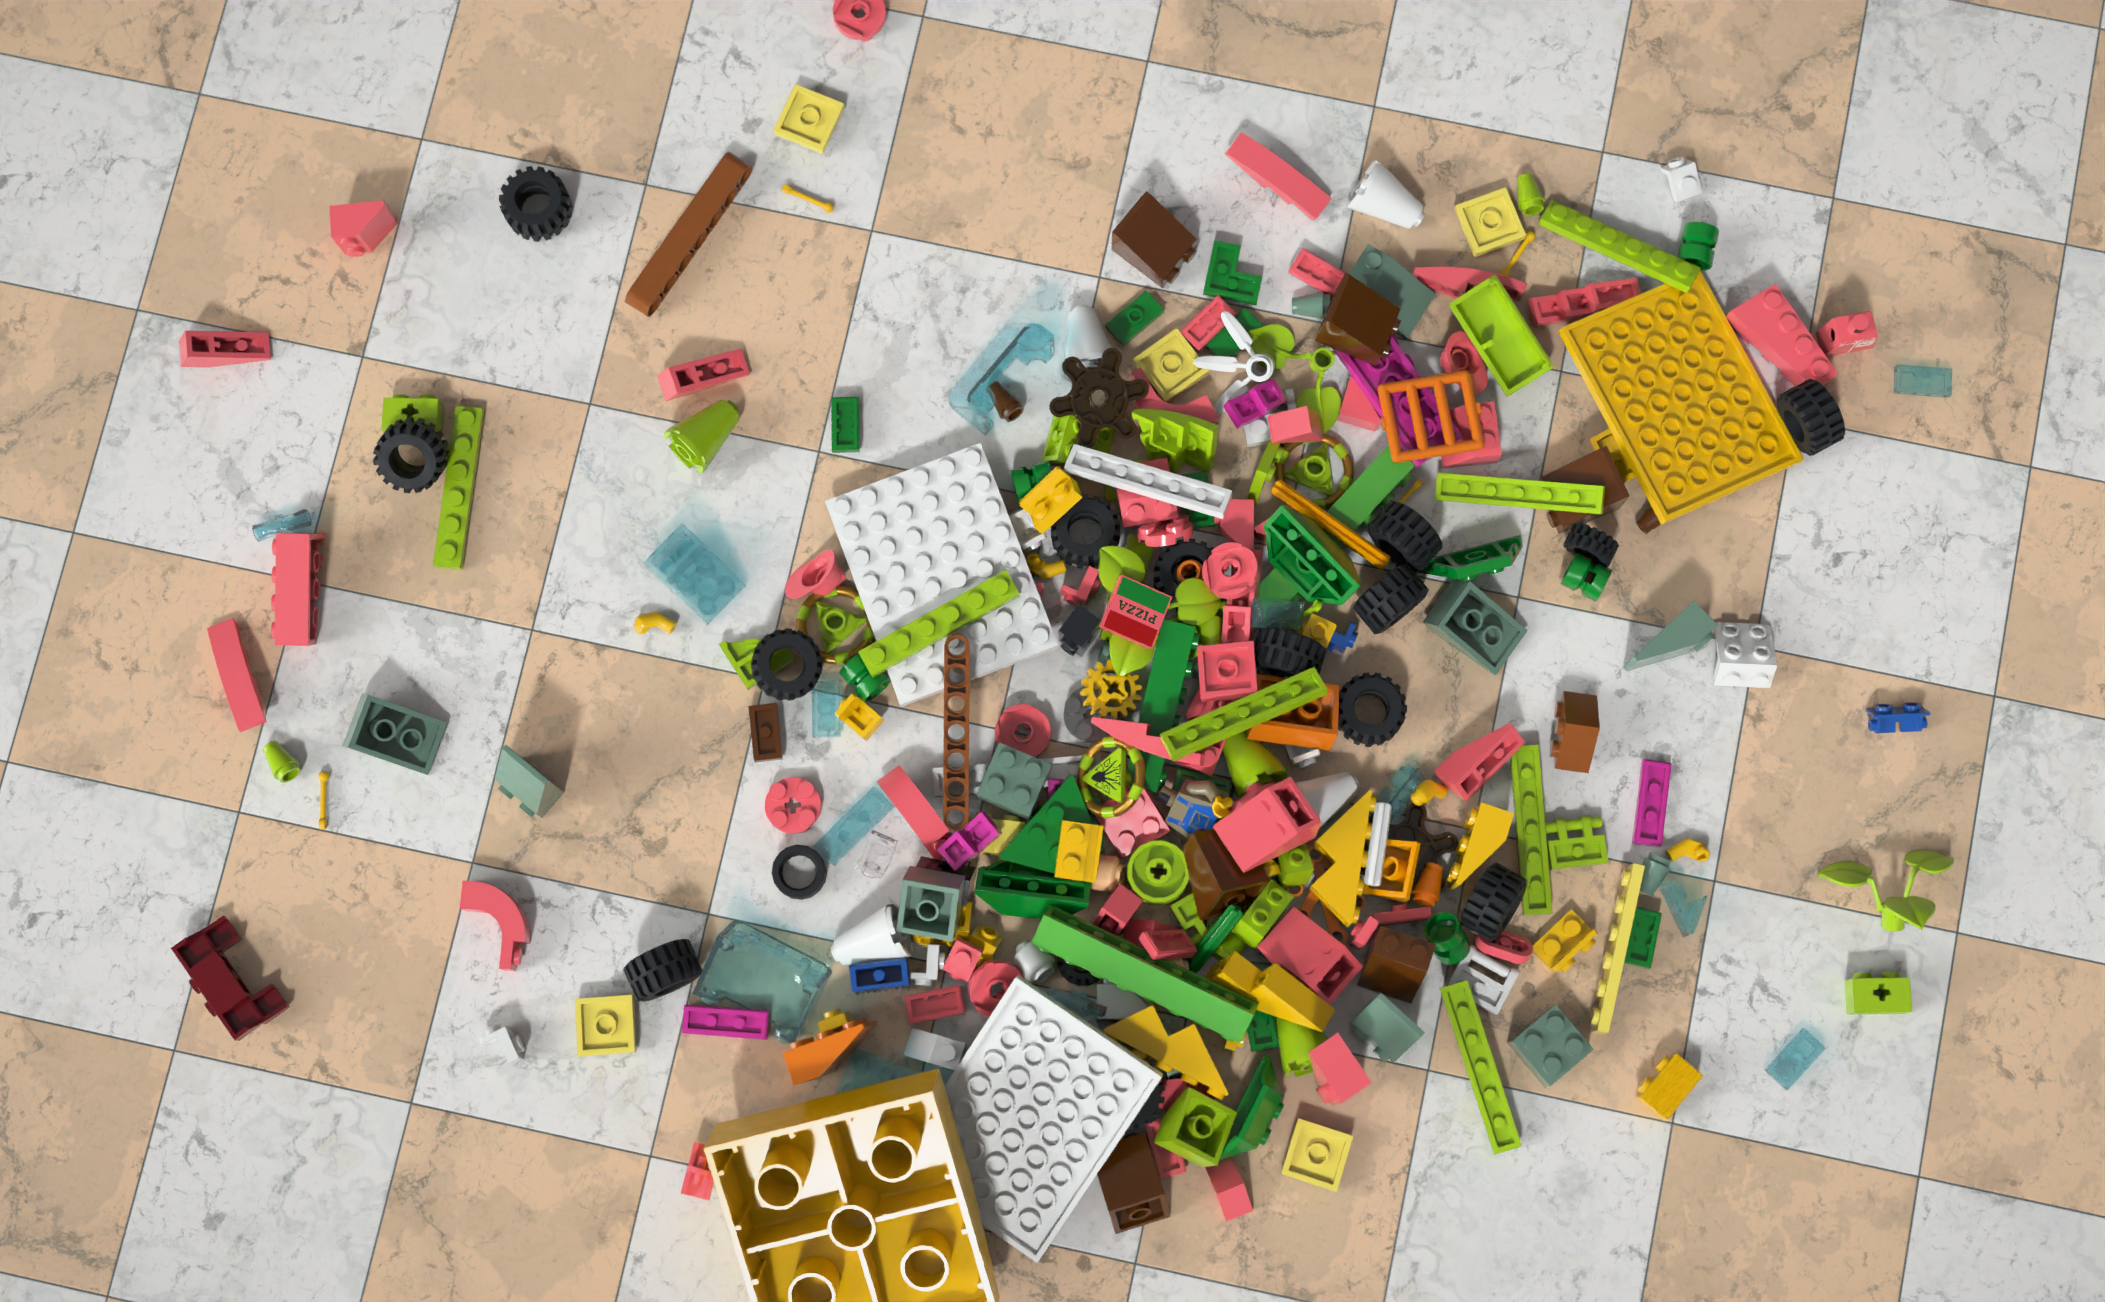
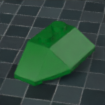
(1309, 558)
(1028, 891)
(1255, 1111)

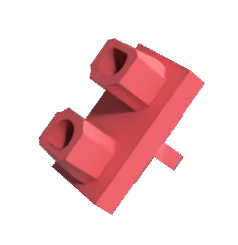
(698, 1177)

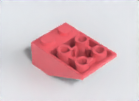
(1268, 825)
(1310, 955)

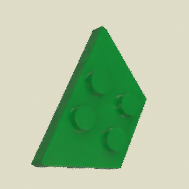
(1476, 560)
(1039, 838)

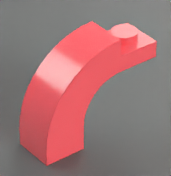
(1198, 408)
(915, 810)
(508, 914)

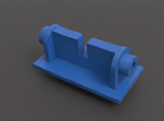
(1886, 716)

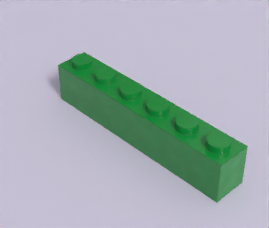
(1165, 692)

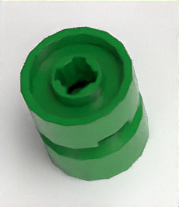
(1698, 244)
(1025, 480)
(1577, 572)
(857, 674)
(1448, 935)

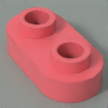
(1507, 947)

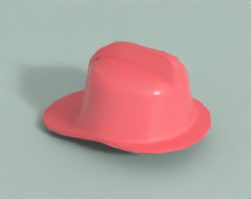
(1462, 355)
(816, 576)

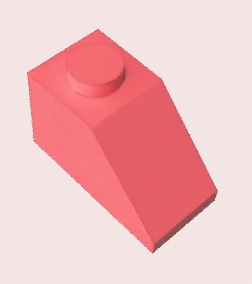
(1238, 522)
(1118, 910)

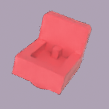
(1089, 586)
(962, 960)

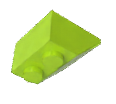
(1196, 1128)

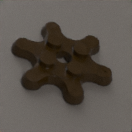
(1117, 394)
(1430, 845)

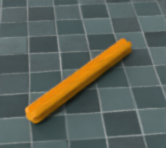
(1331, 524)

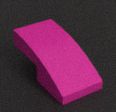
(1255, 404)
(969, 841)

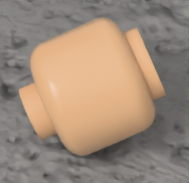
(1109, 874)

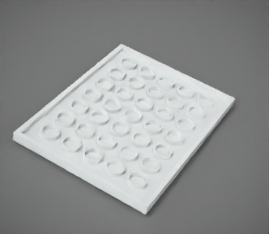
(927, 541)
(1041, 1112)

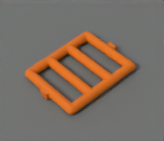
(1437, 382)

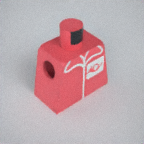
(1851, 334)

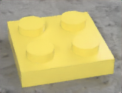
(809, 119)
(1490, 222)
(1170, 366)
(605, 1025)
(1317, 1155)

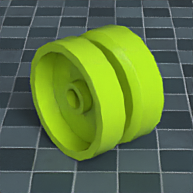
(1159, 856)

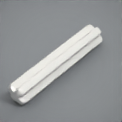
(1378, 844)

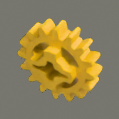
(1118, 697)

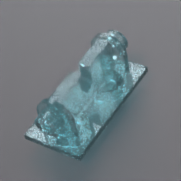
(1406, 782)

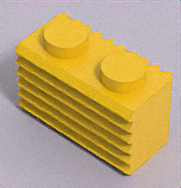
(1668, 1086)

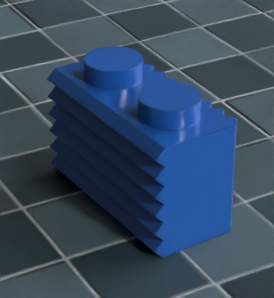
(879, 975)

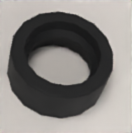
(784, 856)

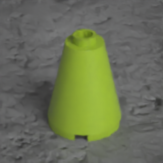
(703, 434)
(1251, 763)
(1295, 1045)

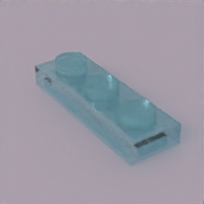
(854, 826)

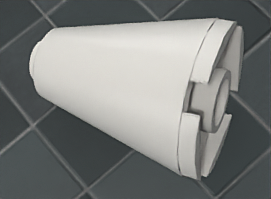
(1385, 198)
(1085, 337)
(1329, 793)
(873, 939)

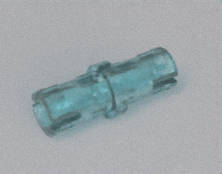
(282, 524)

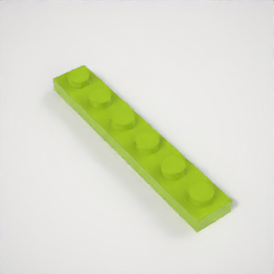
(1619, 246)
(458, 488)
(1520, 493)
(939, 623)
(1243, 714)
(1531, 830)
(1480, 1067)

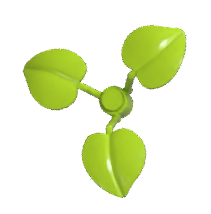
(1278, 342)
(1194, 603)
(1894, 910)

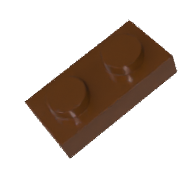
(765, 732)

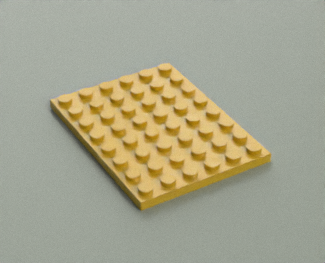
(1680, 397)

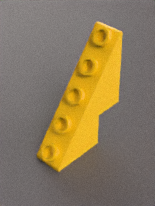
(1345, 850)
(1273, 990)
(1180, 1051)

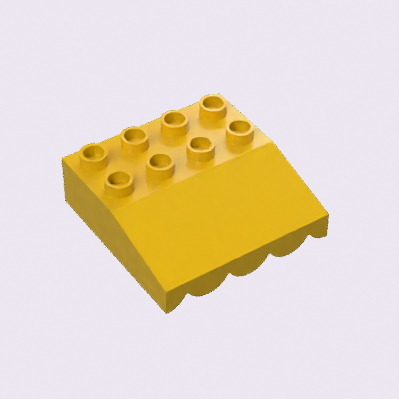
(854, 1198)

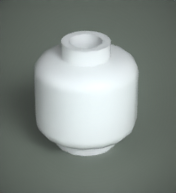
(1033, 963)

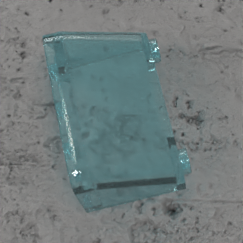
(971, 393)
(763, 975)

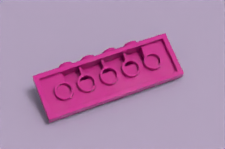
(1397, 368)

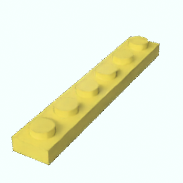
(1614, 960)

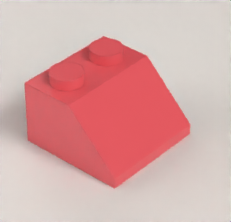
(360, 226)
(1492, 450)
(1140, 509)

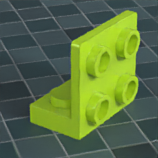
(1063, 436)

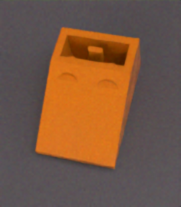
(824, 1056)

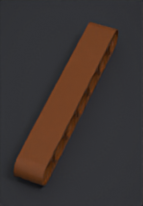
(688, 234)
(952, 745)

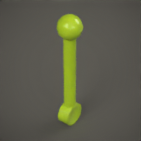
(1316, 606)

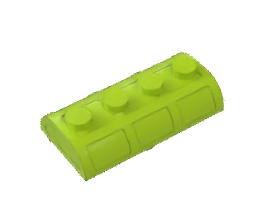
(1501, 335)

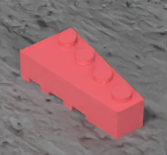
(1781, 337)
(296, 588)
(1337, 1071)

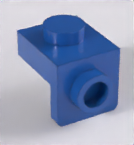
(1339, 642)

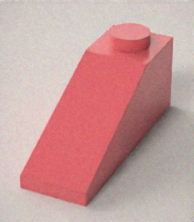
(222, 348)
(702, 374)
(1475, 763)

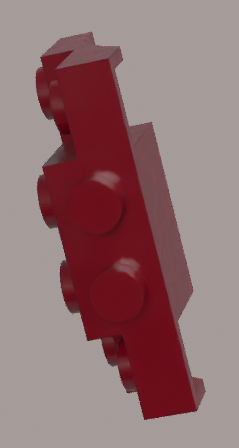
(221, 985)

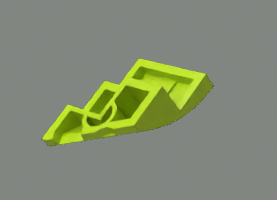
(1178, 438)

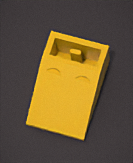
(1485, 833)

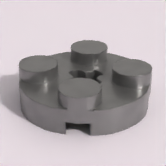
(1075, 721)

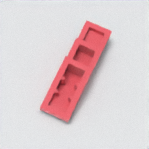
(1277, 175)
(1456, 280)
(1580, 302)
(1238, 612)
(236, 675)
(1140, 736)

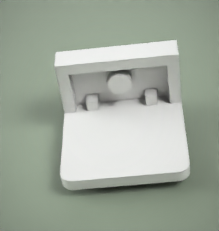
(1744, 655)

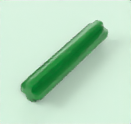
(1215, 936)

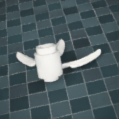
(1230, 364)

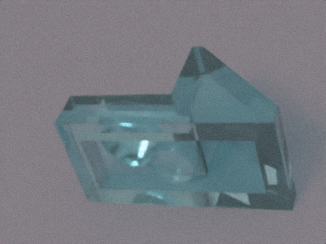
(1684, 914)

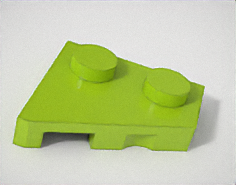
(1265, 470)
(741, 654)

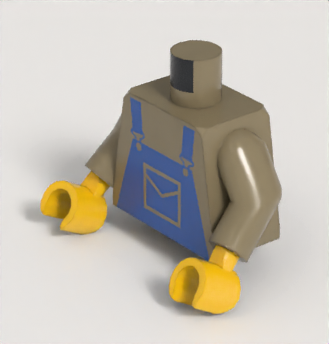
(1194, 806)

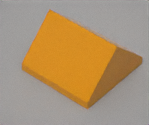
(1397, 871)

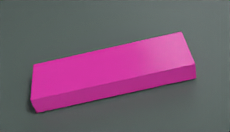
(1651, 803)
(726, 1022)

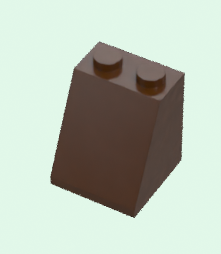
(1153, 241)
(1359, 322)
(1590, 469)
(1217, 877)
(1395, 964)
(1132, 1185)

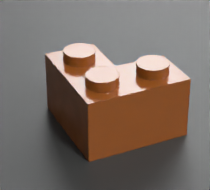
(1576, 730)

